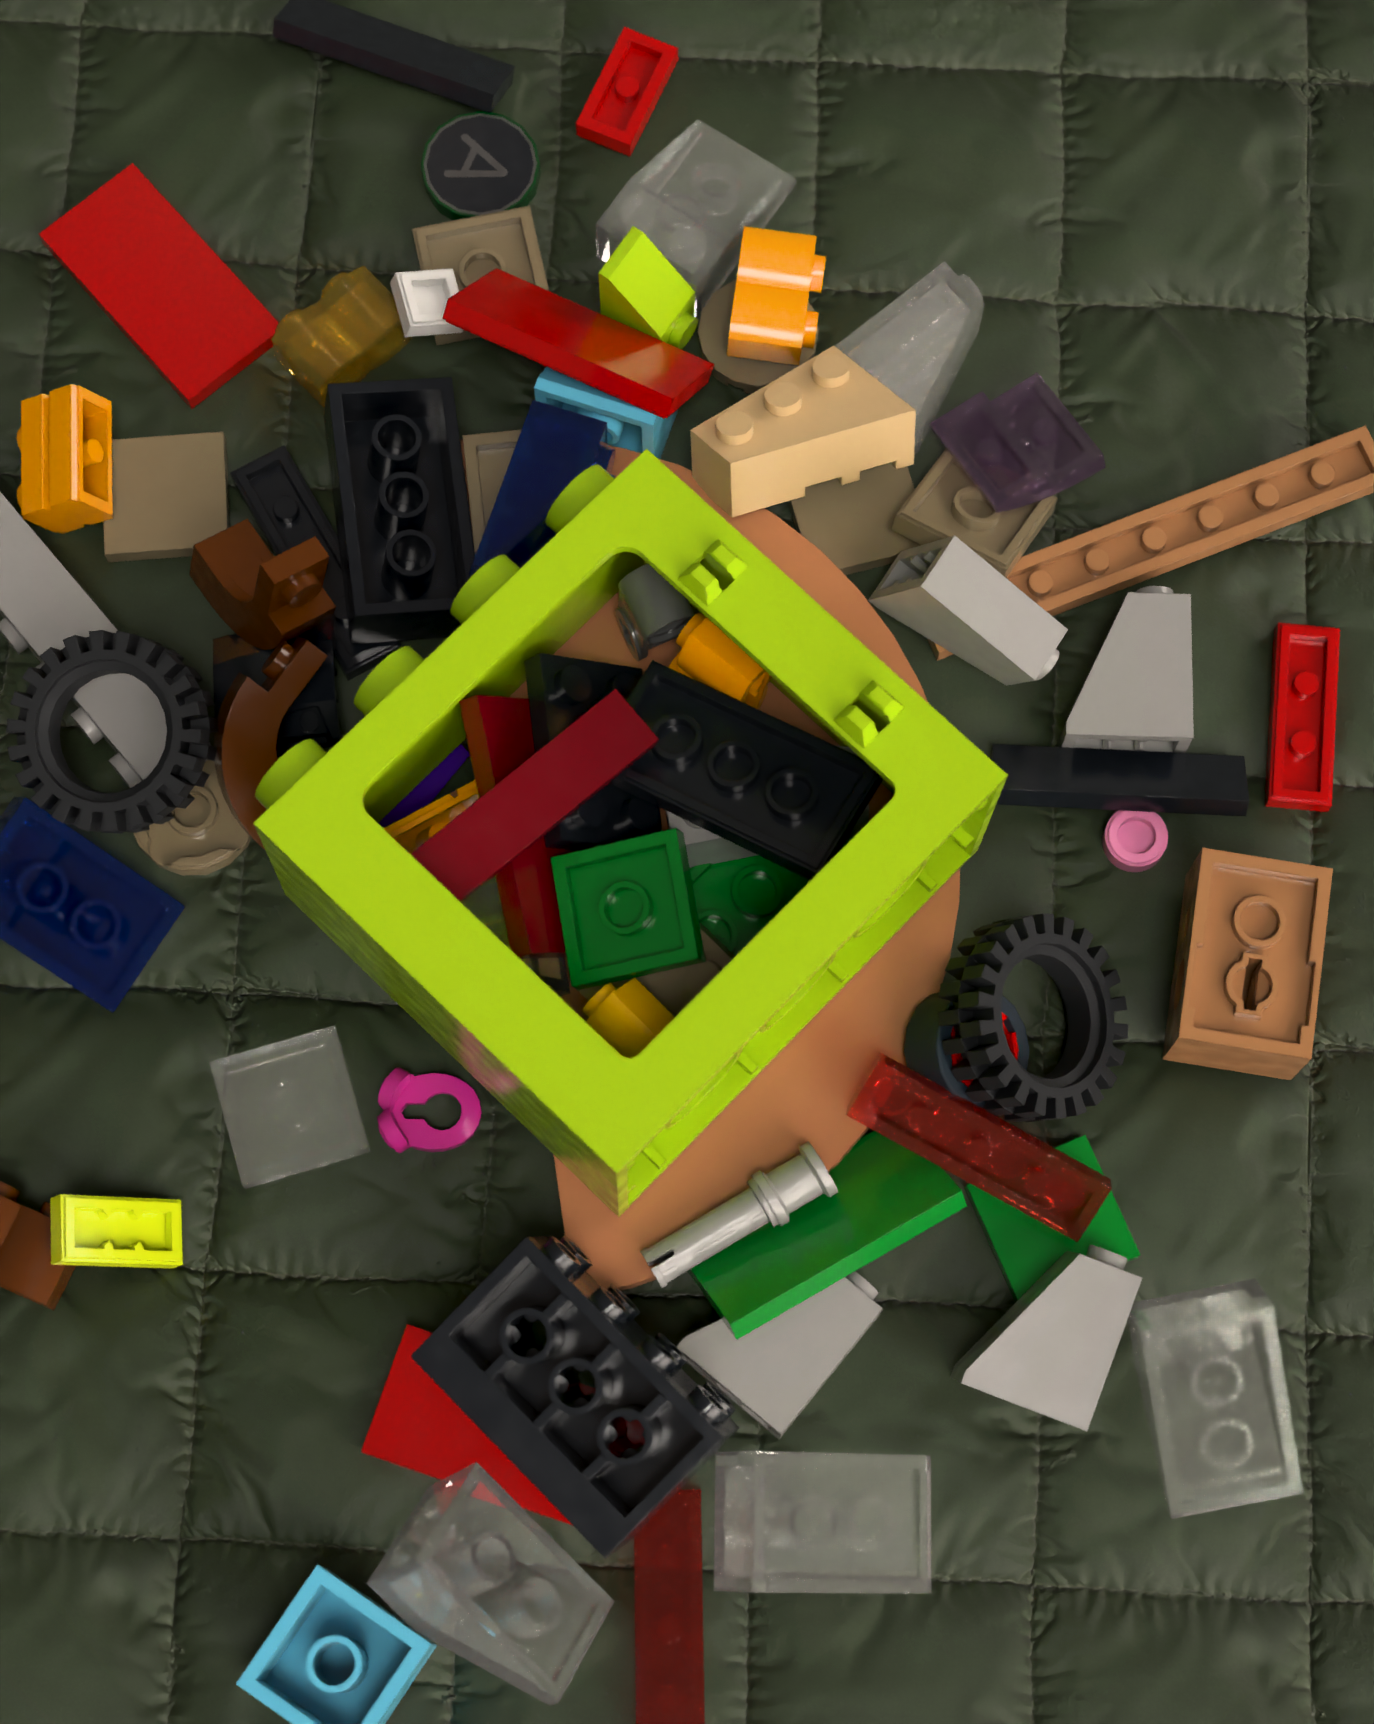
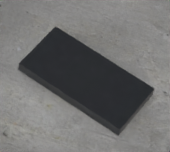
(745, 773)

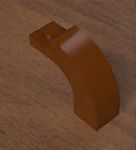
(262, 594)
(251, 724)

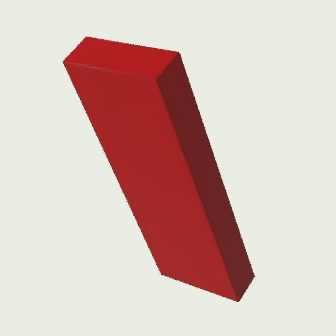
(1302, 717)

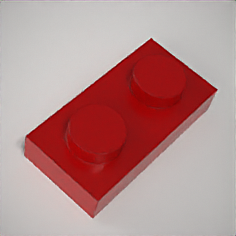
(627, 91)

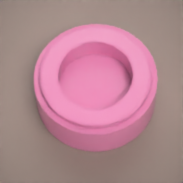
(1134, 840)

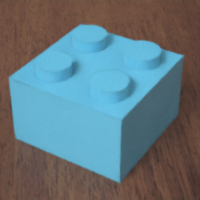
(335, 1657)

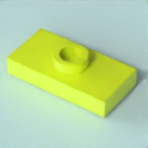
(115, 1231)

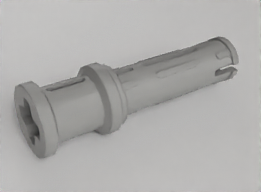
(766, 1200)

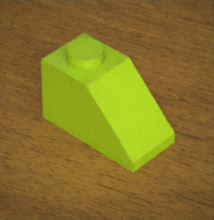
(647, 291)

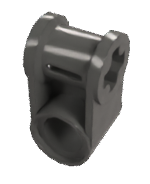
(650, 611)

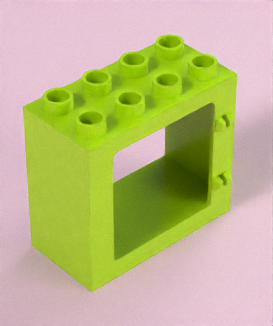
(600, 1112)

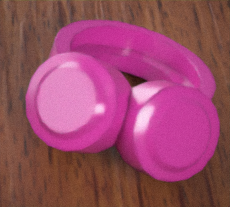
(404, 1089)

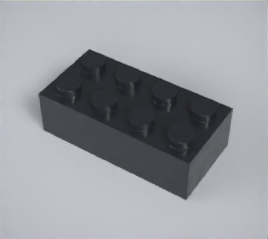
(399, 506)

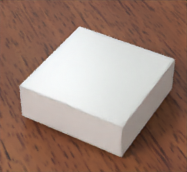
(422, 301)

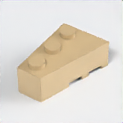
(801, 431)

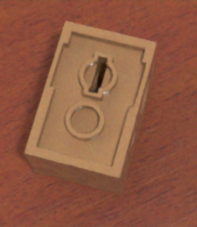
(1248, 964)

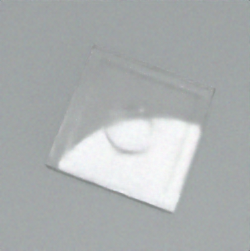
(289, 1107)

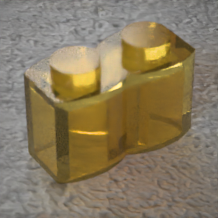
(341, 335)

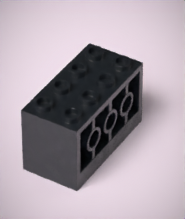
(532, 1397)

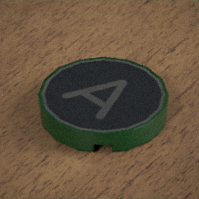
(480, 165)

